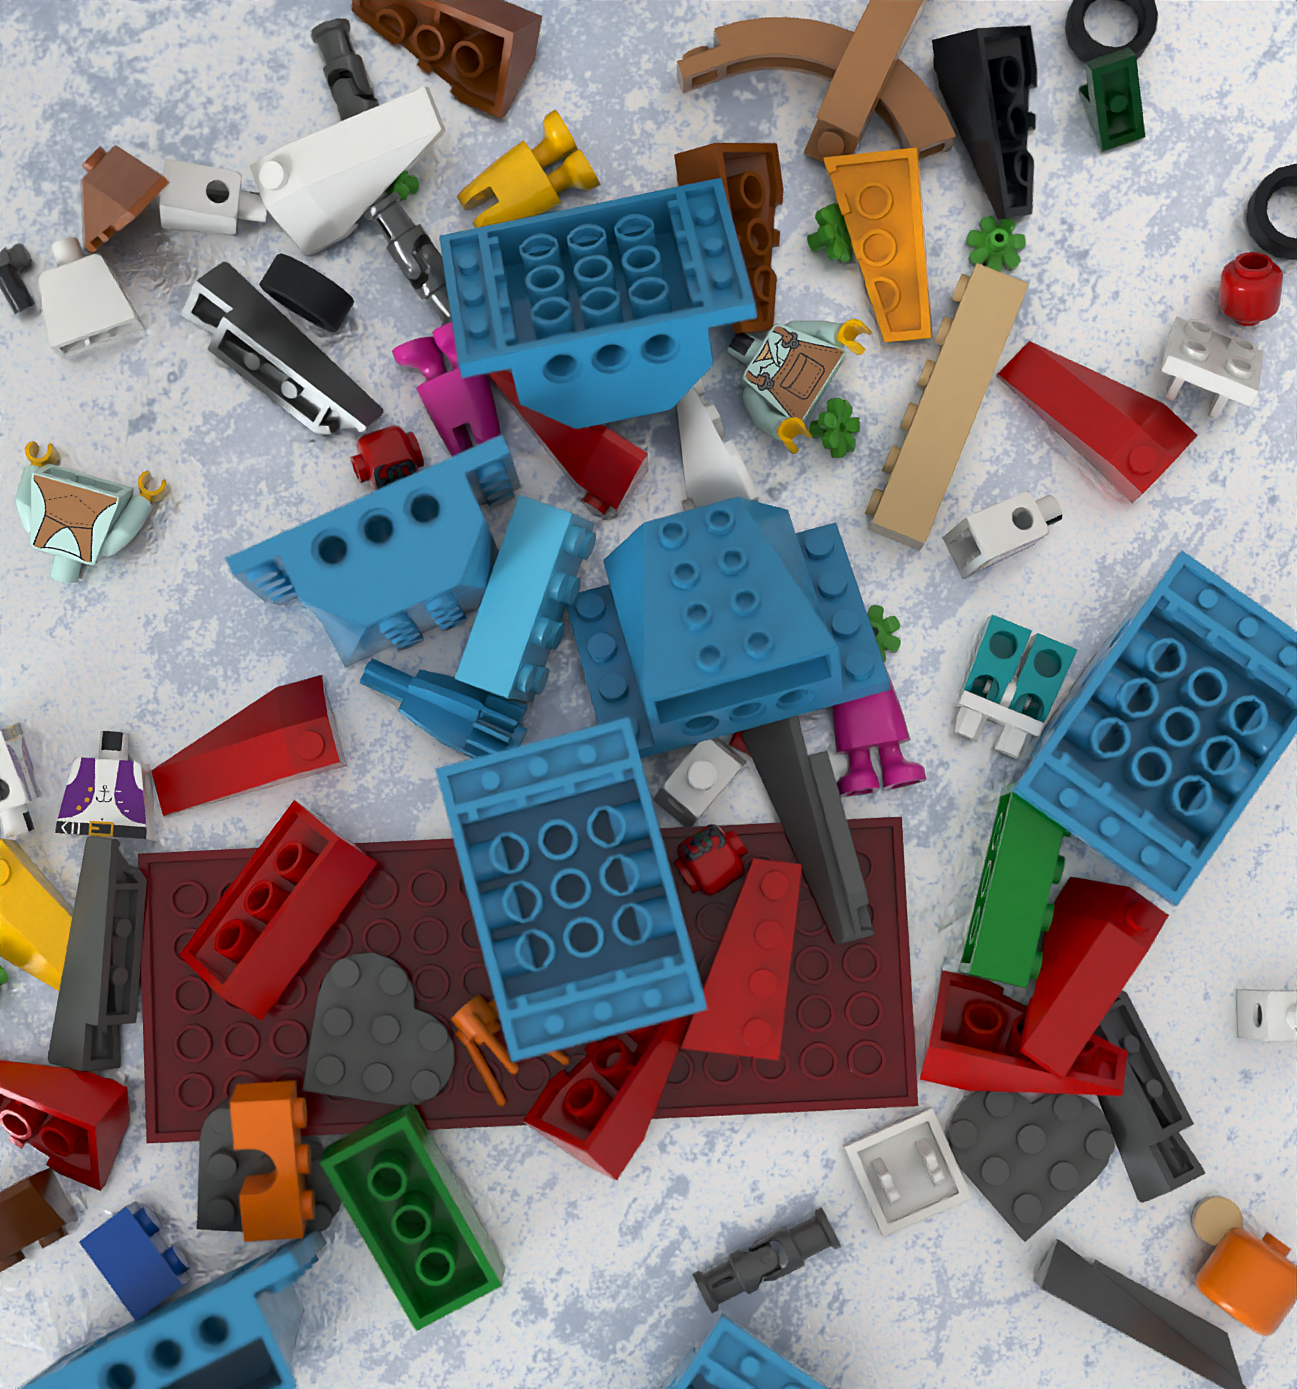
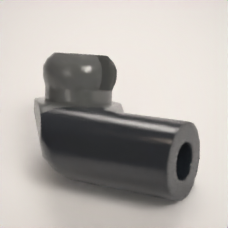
(11, 283)

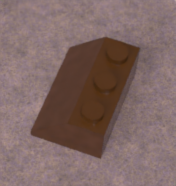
(31, 1213)

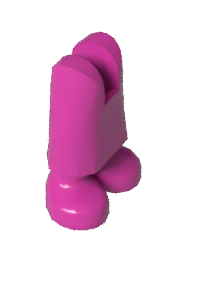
(448, 396)
(879, 724)

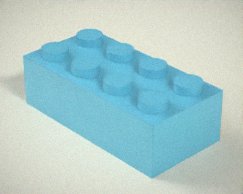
(526, 600)

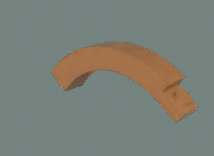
(817, 49)
(862, 76)

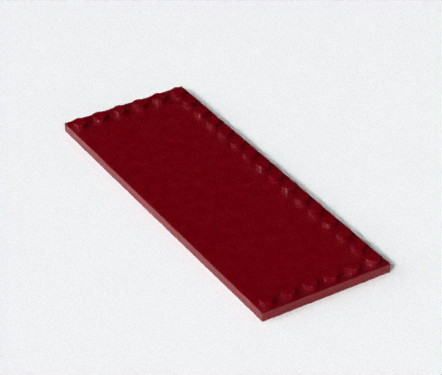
(842, 1031)

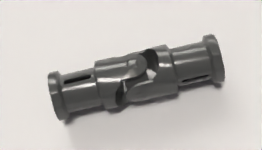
(344, 68)
(403, 239)
(750, 1268)

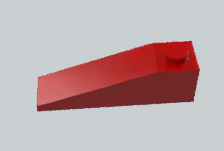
(1106, 422)
(592, 458)
(262, 746)
(1087, 960)
(978, 1042)
(610, 1096)
(66, 1116)

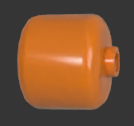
(1250, 1279)

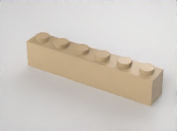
(947, 406)

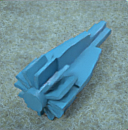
(451, 710)

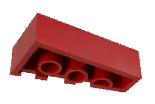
(751, 968)

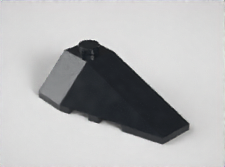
(986, 89)

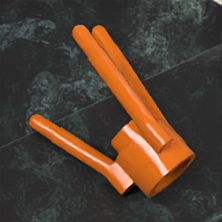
(478, 1023)

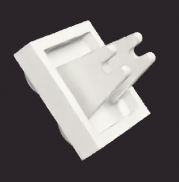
(1212, 362)
(907, 1172)

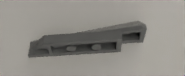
(275, 354)
(814, 822)
(100, 960)
(1148, 1112)
(1140, 1314)

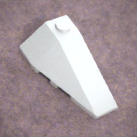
(335, 174)
(710, 467)

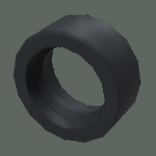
(1088, 48)
(1257, 218)
(307, 292)

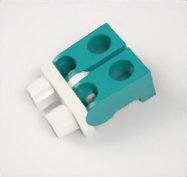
(1010, 700)

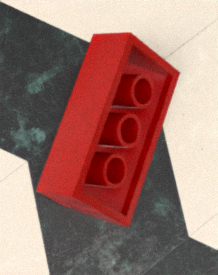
(277, 910)

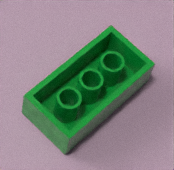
(1014, 893)
(413, 1216)

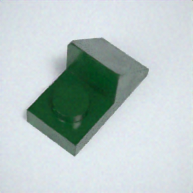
(1113, 99)

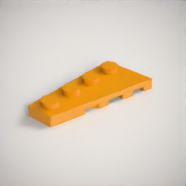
(885, 221)

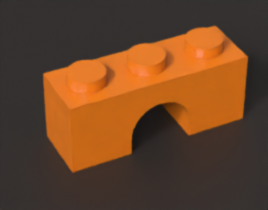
(270, 1120)

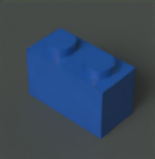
(137, 1259)

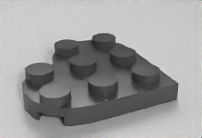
(373, 1038)
(1029, 1154)
(225, 1169)

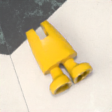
(521, 182)

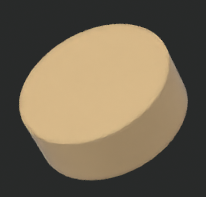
(1214, 1217)

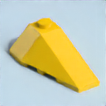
(32, 917)

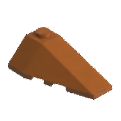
(470, 44)
(753, 190)
(114, 193)

